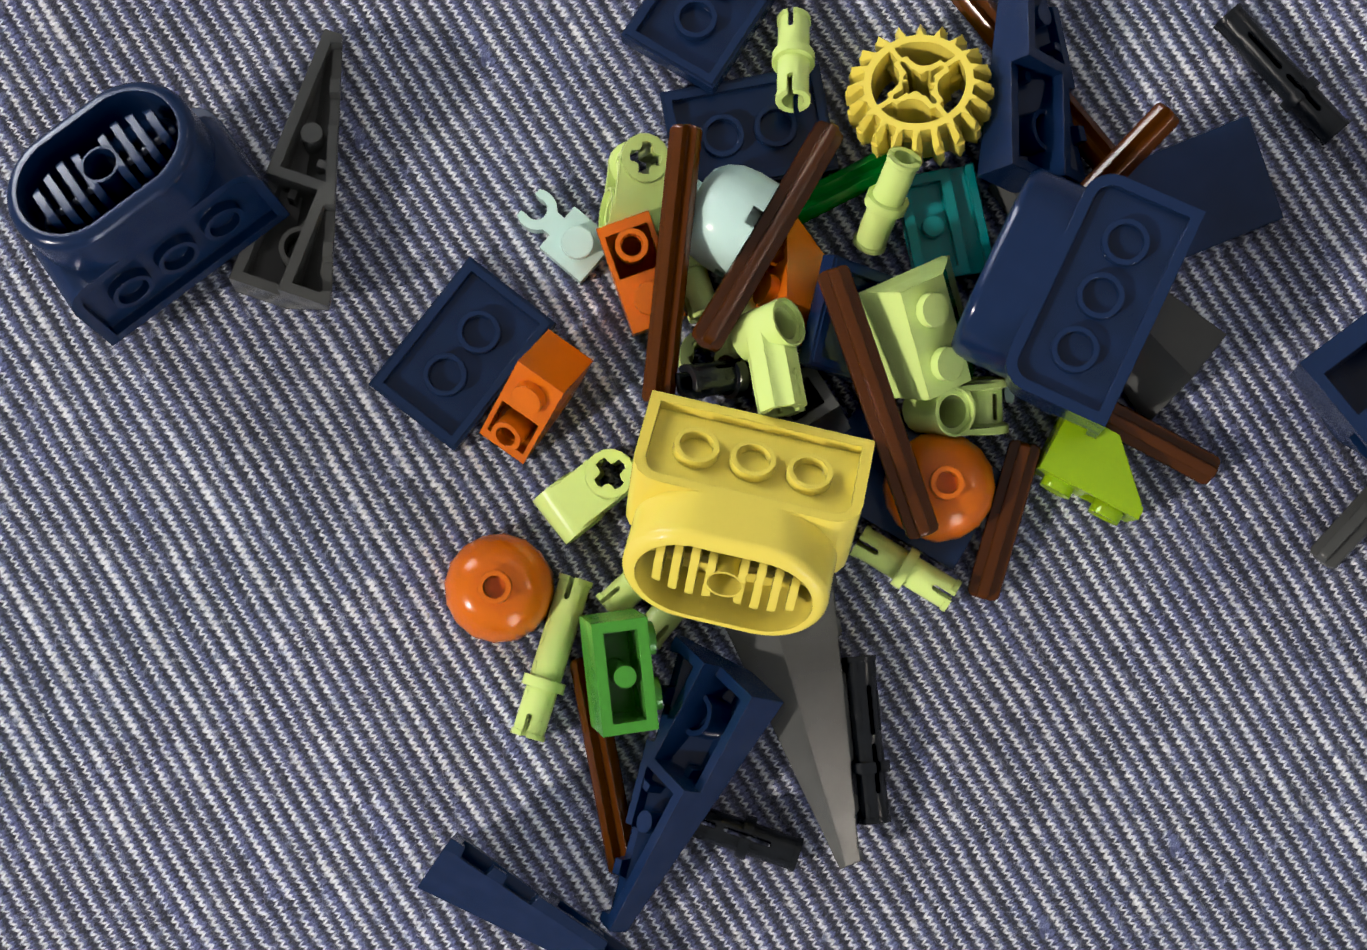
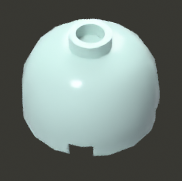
(726, 214)

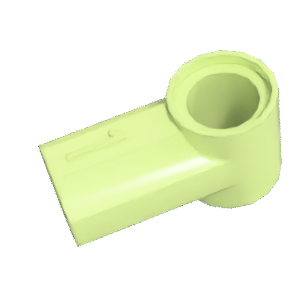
(768, 342)

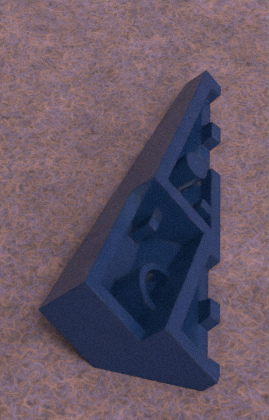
(1031, 99)
(704, 734)
(492, 892)

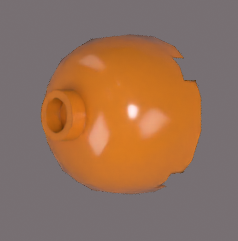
(957, 483)
(499, 588)

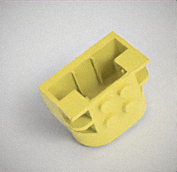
(740, 514)

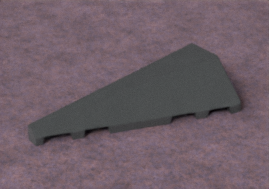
(296, 257)
(1173, 349)
(812, 720)

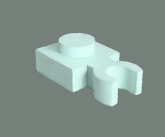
(570, 240)

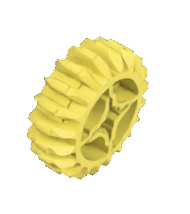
(924, 76)

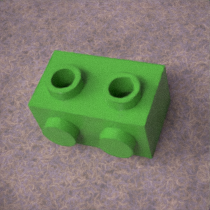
(620, 672)

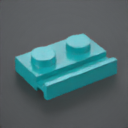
(947, 220)

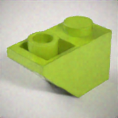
(1091, 470)

